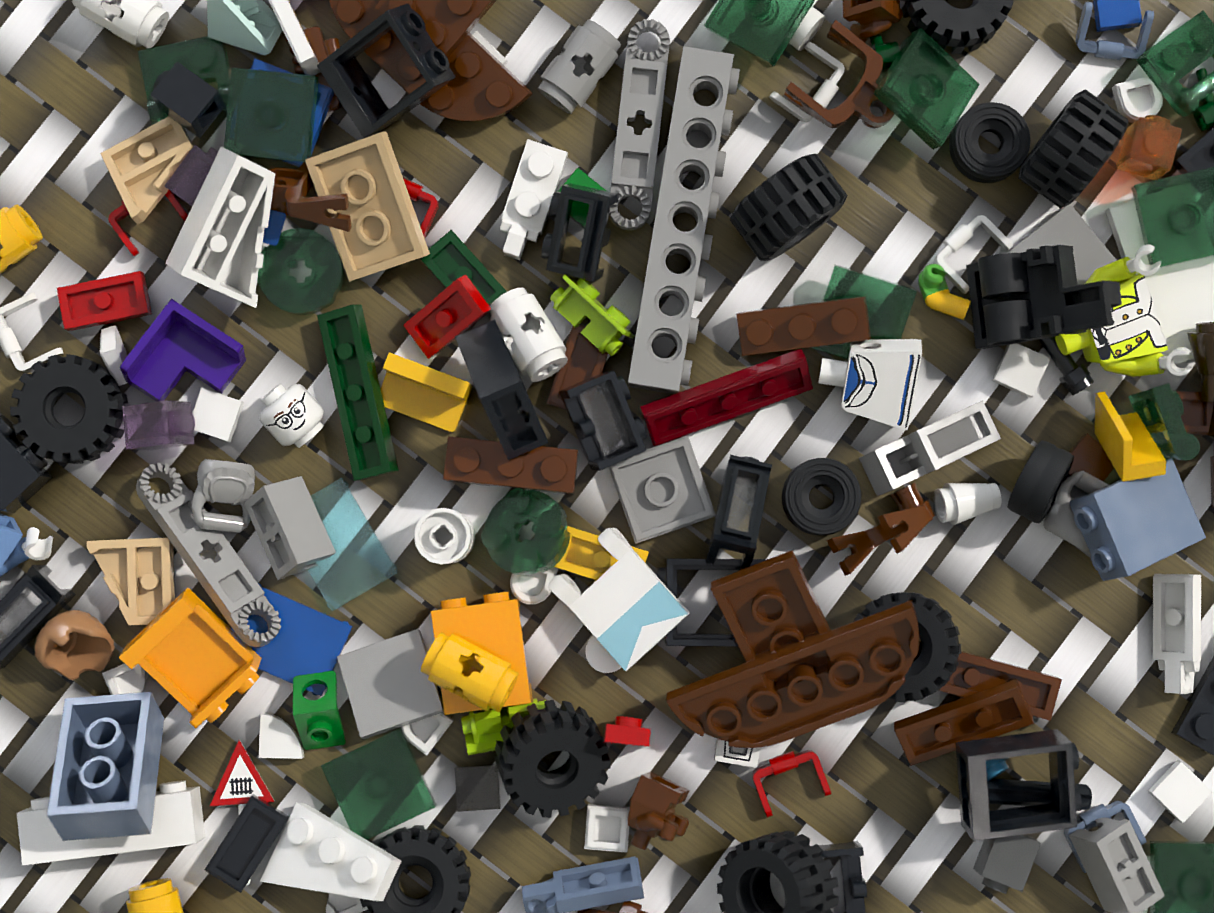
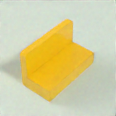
(424, 393)
(1127, 442)

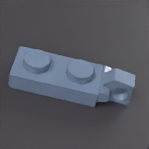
(586, 887)

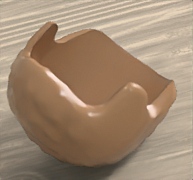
(74, 644)

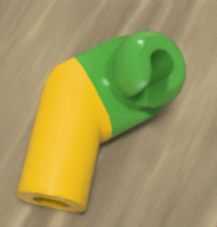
(937, 294)

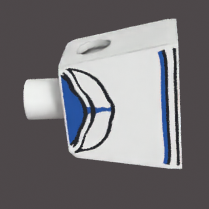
(877, 379)

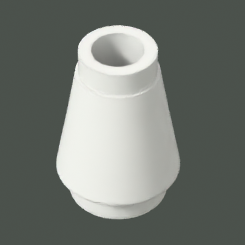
(965, 500)

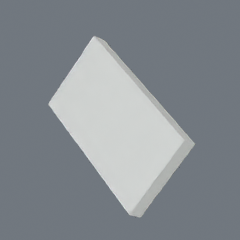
(1179, 292)

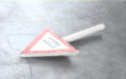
(240, 782)

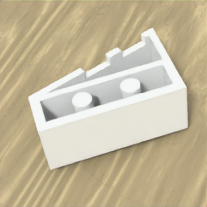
(226, 228)

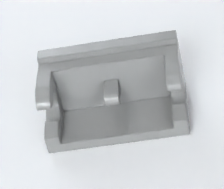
(289, 527)
(1117, 866)

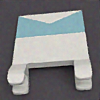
(625, 606)

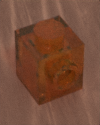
(1149, 147)

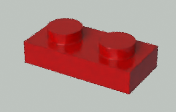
(104, 301)
(447, 316)
(627, 731)

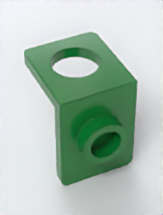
(318, 719)

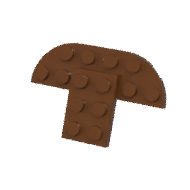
(482, 83)
(795, 666)

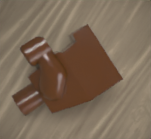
(873, 16)
(654, 810)

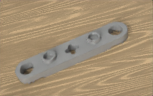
(641, 94)
(226, 577)

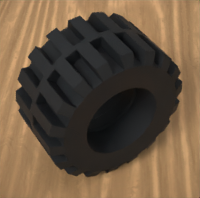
(1073, 149)
(788, 207)
(795, 864)

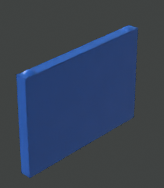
(304, 643)

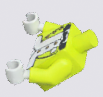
(1136, 337)

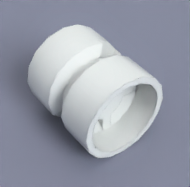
(444, 536)

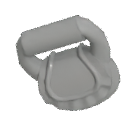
(227, 484)
(1061, 517)

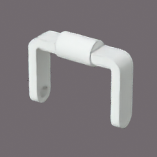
(824, 93)
(959, 238)
(9, 342)

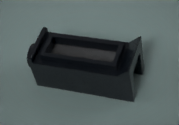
(740, 508)
(28, 610)

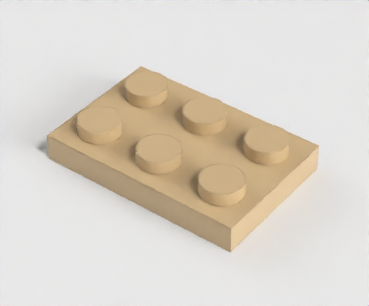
(380, 207)

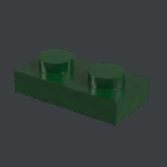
(452, 259)

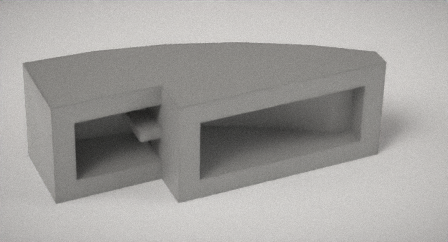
(929, 448)

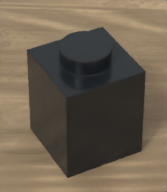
(187, 99)

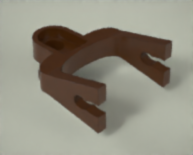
(860, 99)
(290, 198)
(901, 525)

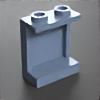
(1136, 523)

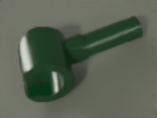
(888, 51)
(1205, 113)

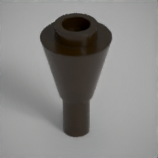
(1203, 351)

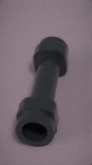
(1074, 377)

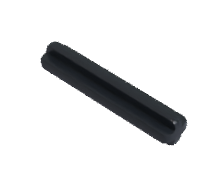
(1028, 793)

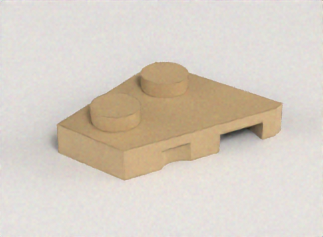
(146, 163)
(138, 575)

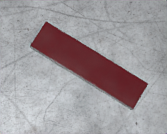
(727, 397)

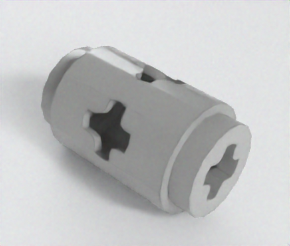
(598, 50)

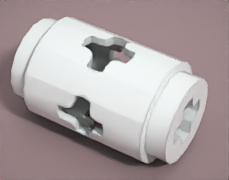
(140, 24)
(528, 334)

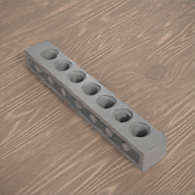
(698, 71)

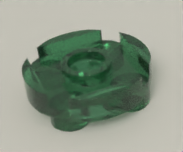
(318, 289)
(503, 527)

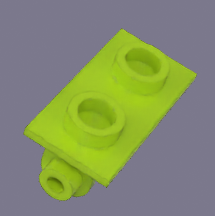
(605, 325)
(484, 728)

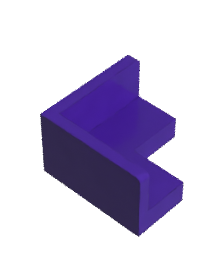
(178, 344)

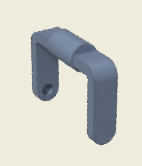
(1110, 49)
(1088, 818)

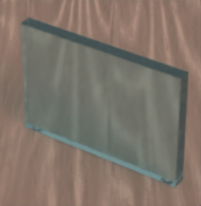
(359, 555)

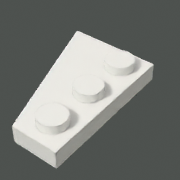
(329, 858)

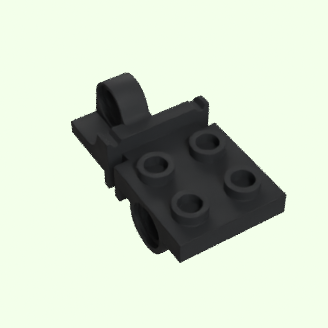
(1035, 297)

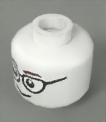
(291, 415)

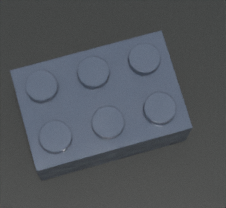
(106, 766)

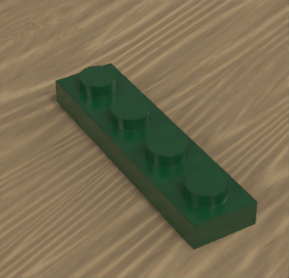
(357, 392)

